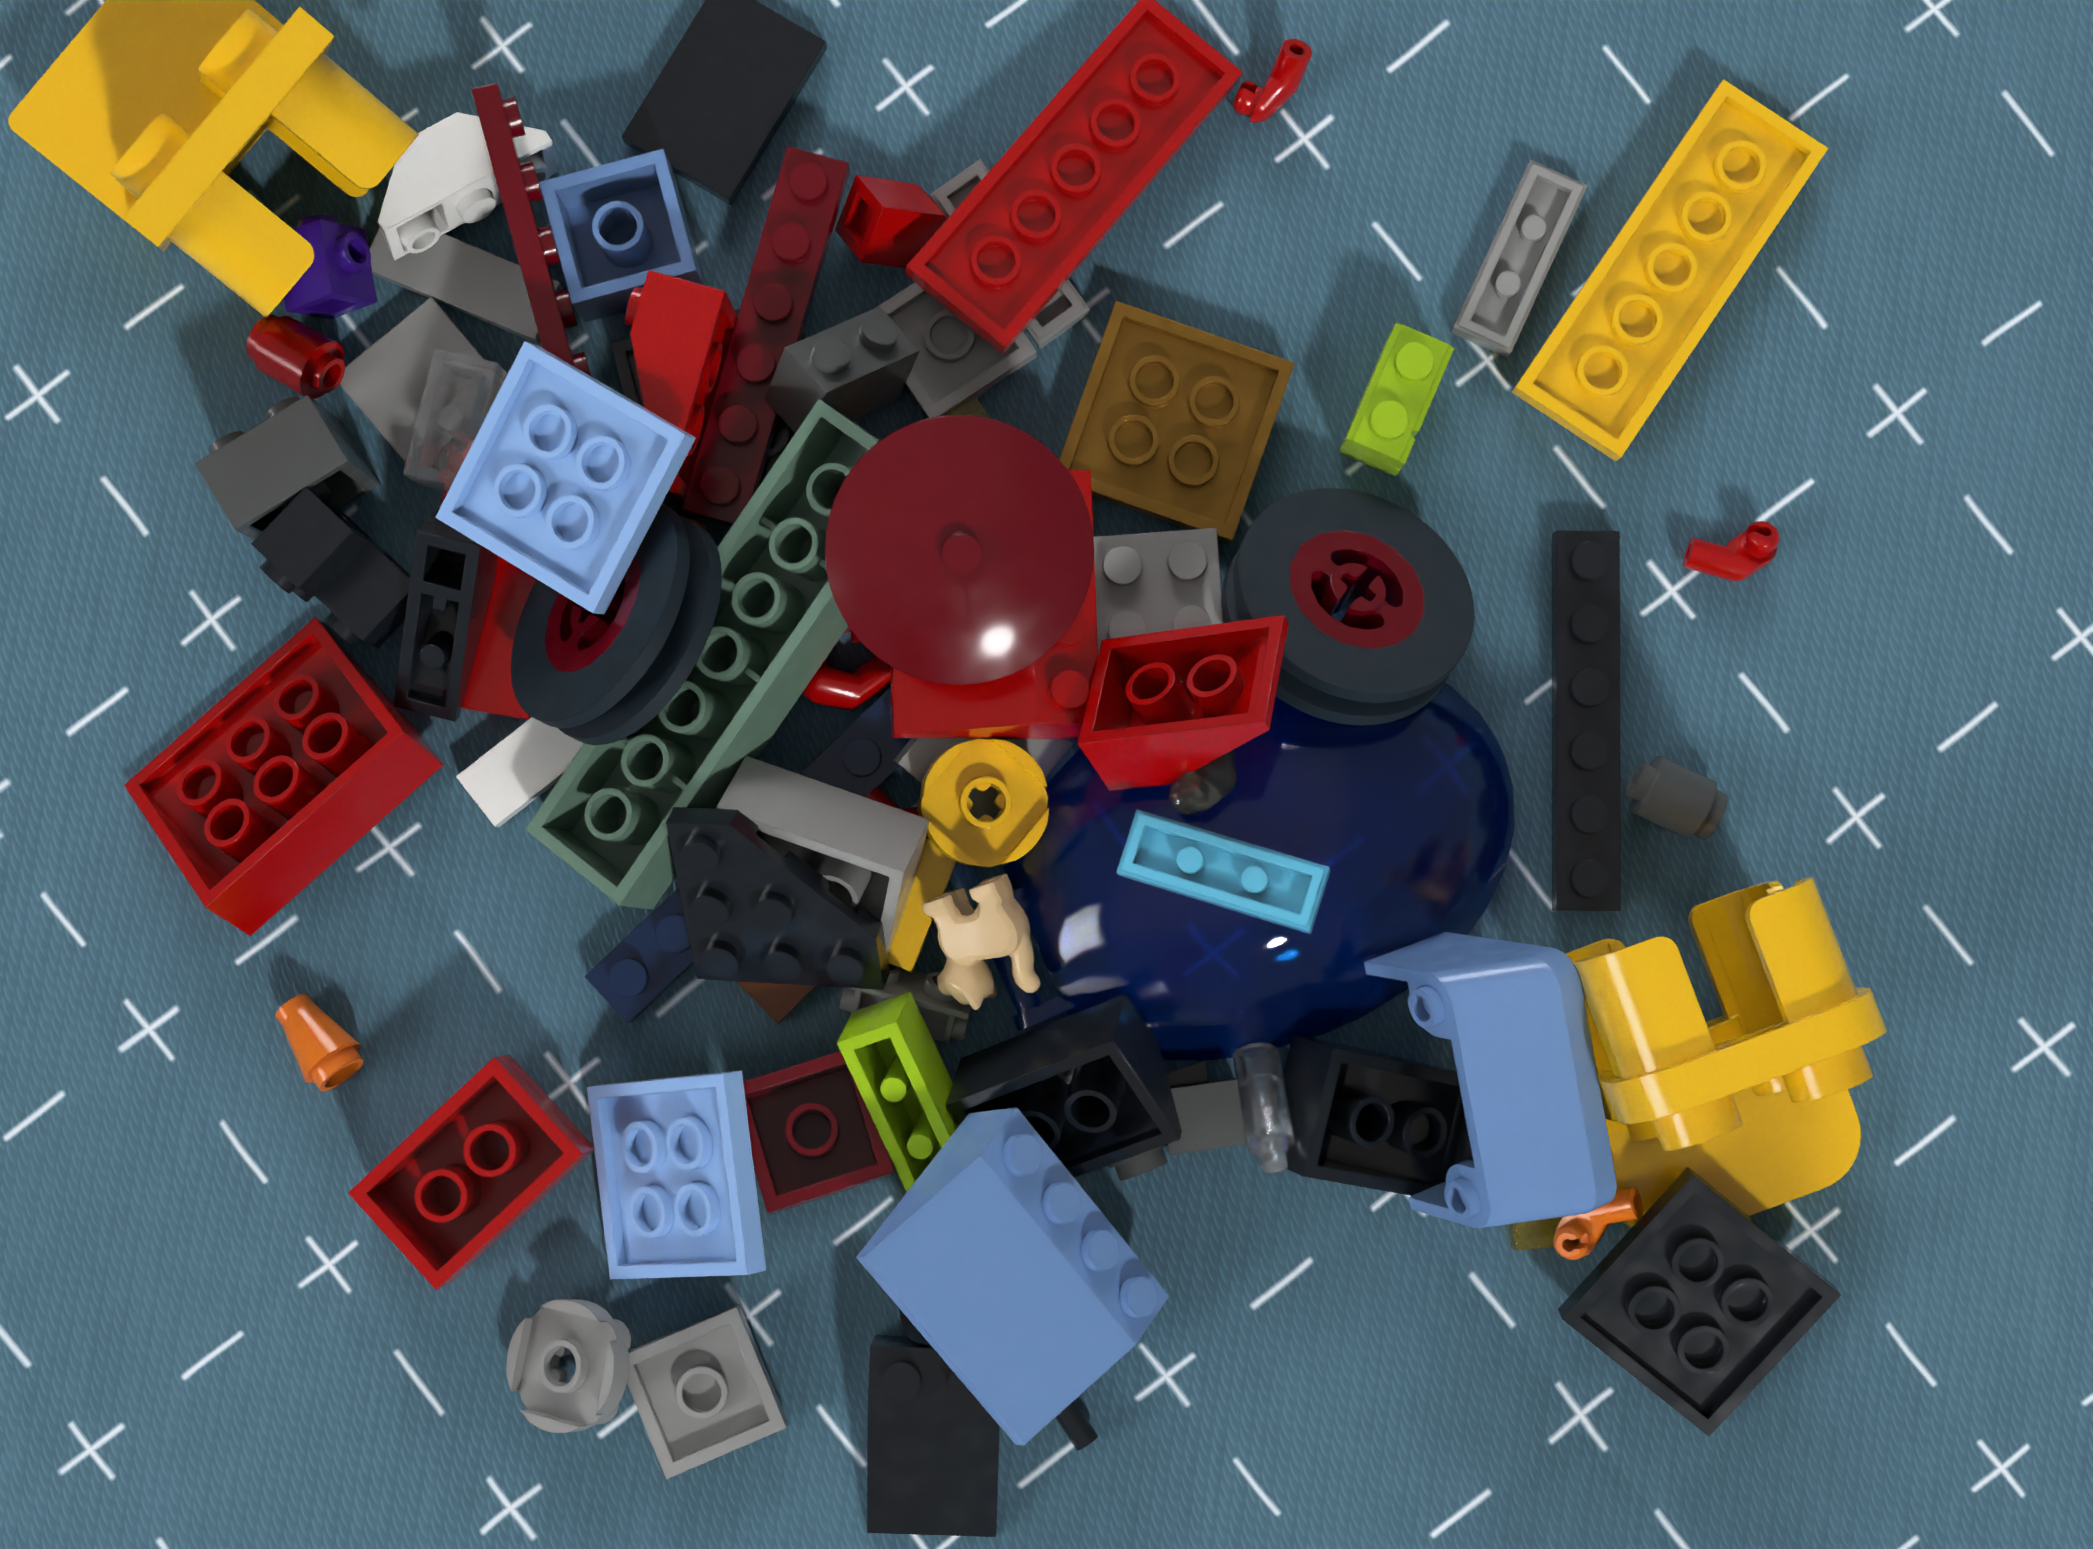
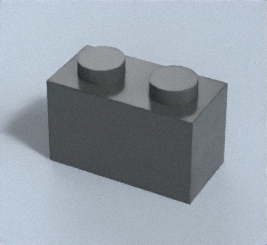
(848, 366)

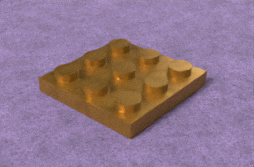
(1175, 420)

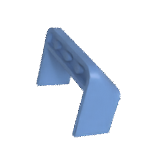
(1521, 1078)

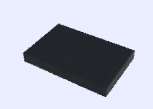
(725, 93)

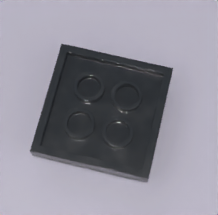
(1698, 1301)

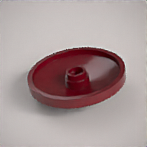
(959, 549)

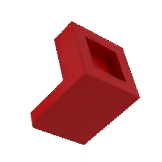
(887, 220)

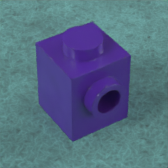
(340, 273)

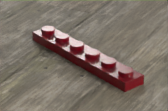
(533, 245)
(767, 322)

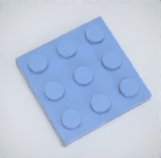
(565, 478)
(676, 1177)

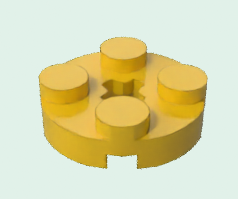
(1020, 799)

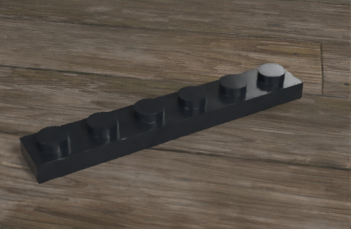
(1586, 721)

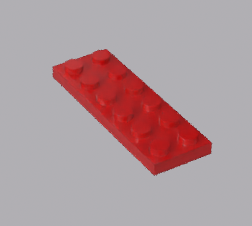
(1073, 173)

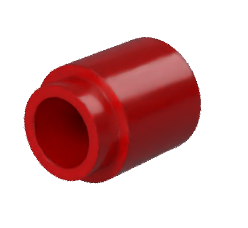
(296, 355)

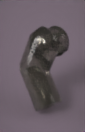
(1205, 786)

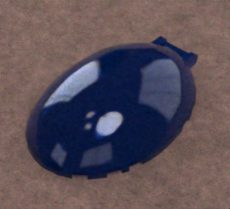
(1398, 810)

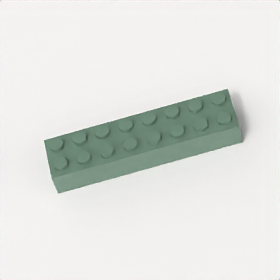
(762, 652)

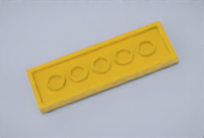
(1669, 270)

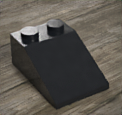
(1372, 1117)
(927, 1446)

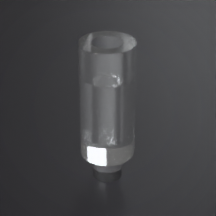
(1264, 1104)

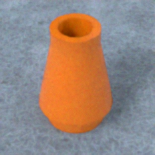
(320, 1045)

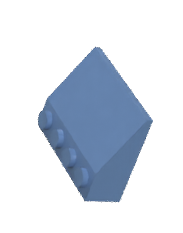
(1012, 1272)

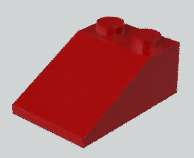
(679, 354)
(1180, 699)

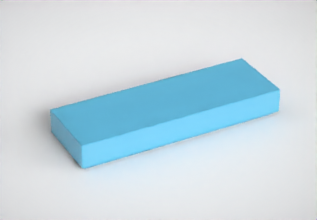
(1223, 871)

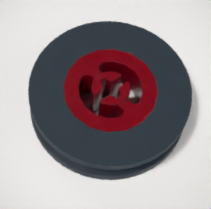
(1392, 642)
(619, 669)

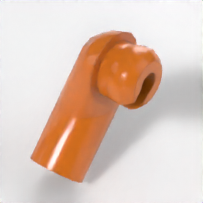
(1580, 1234)

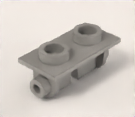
(941, 1012)

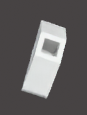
(449, 182)

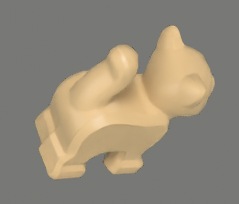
(971, 935)

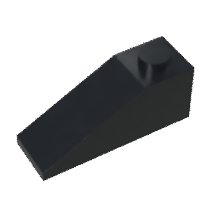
(442, 619)

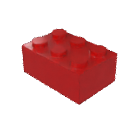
(471, 1170)

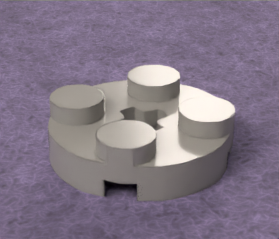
(600, 1358)

